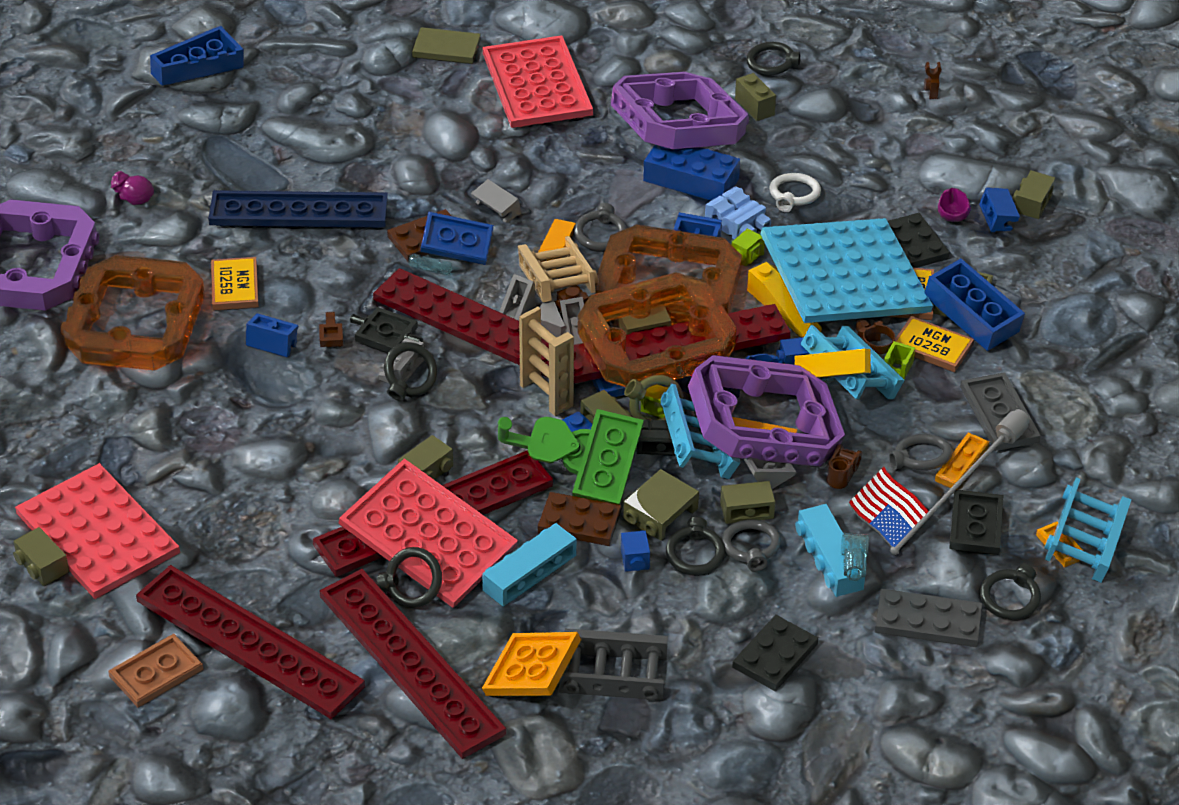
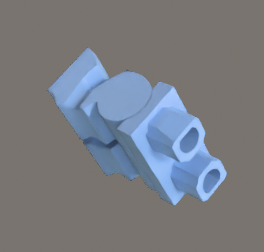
(737, 212)

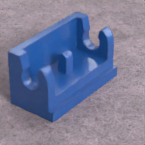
(998, 209)
(698, 225)
(271, 334)

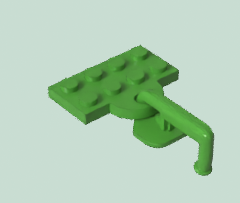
(596, 455)

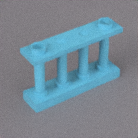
(881, 374)
(683, 438)
(1110, 528)

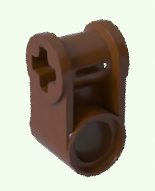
(842, 467)

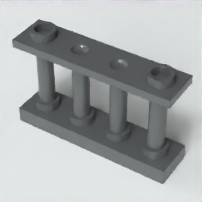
(616, 645)

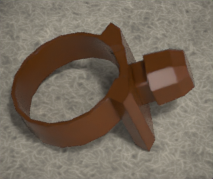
(873, 333)

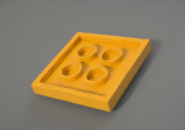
(531, 664)

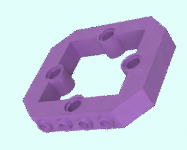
(635, 98)
(44, 222)
(716, 406)

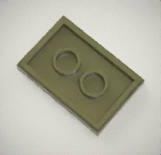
(446, 45)

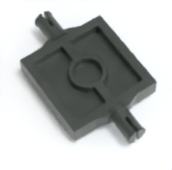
(384, 329)

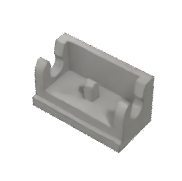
(498, 200)
(404, 364)

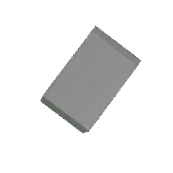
(519, 297)
(551, 318)
(770, 471)

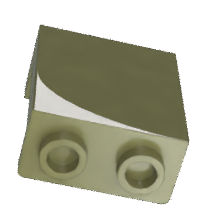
(659, 503)

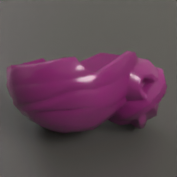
(134, 189)
(954, 205)

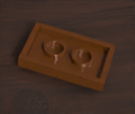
(409, 236)
(581, 517)

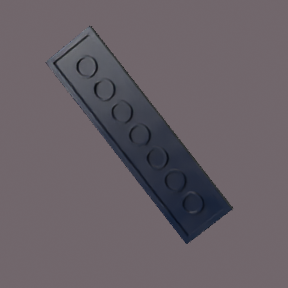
(298, 208)

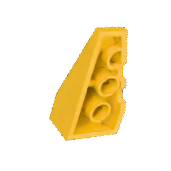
(769, 288)

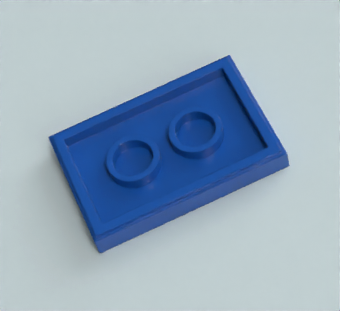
(457, 238)

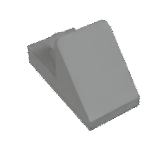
(570, 309)

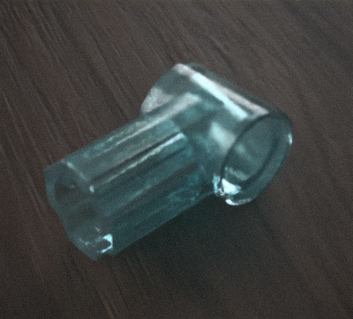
(855, 551)

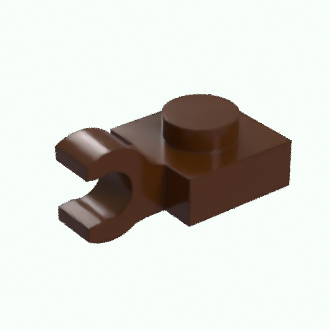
(932, 83)
(331, 333)

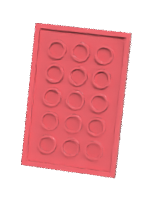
(537, 81)
(419, 512)
(99, 530)

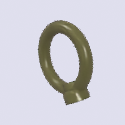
(636, 391)

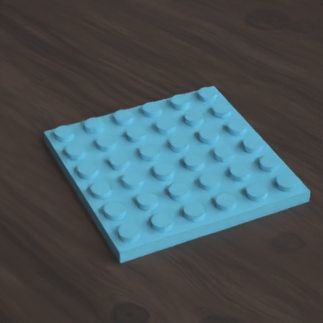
(845, 270)

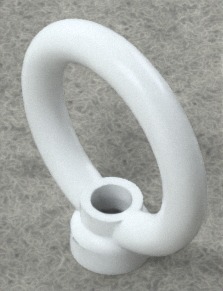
(787, 200)

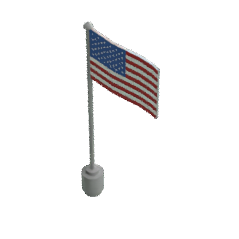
(898, 512)

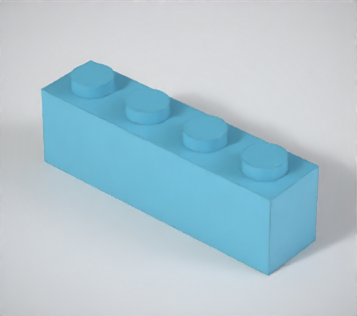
(824, 541)
(529, 564)

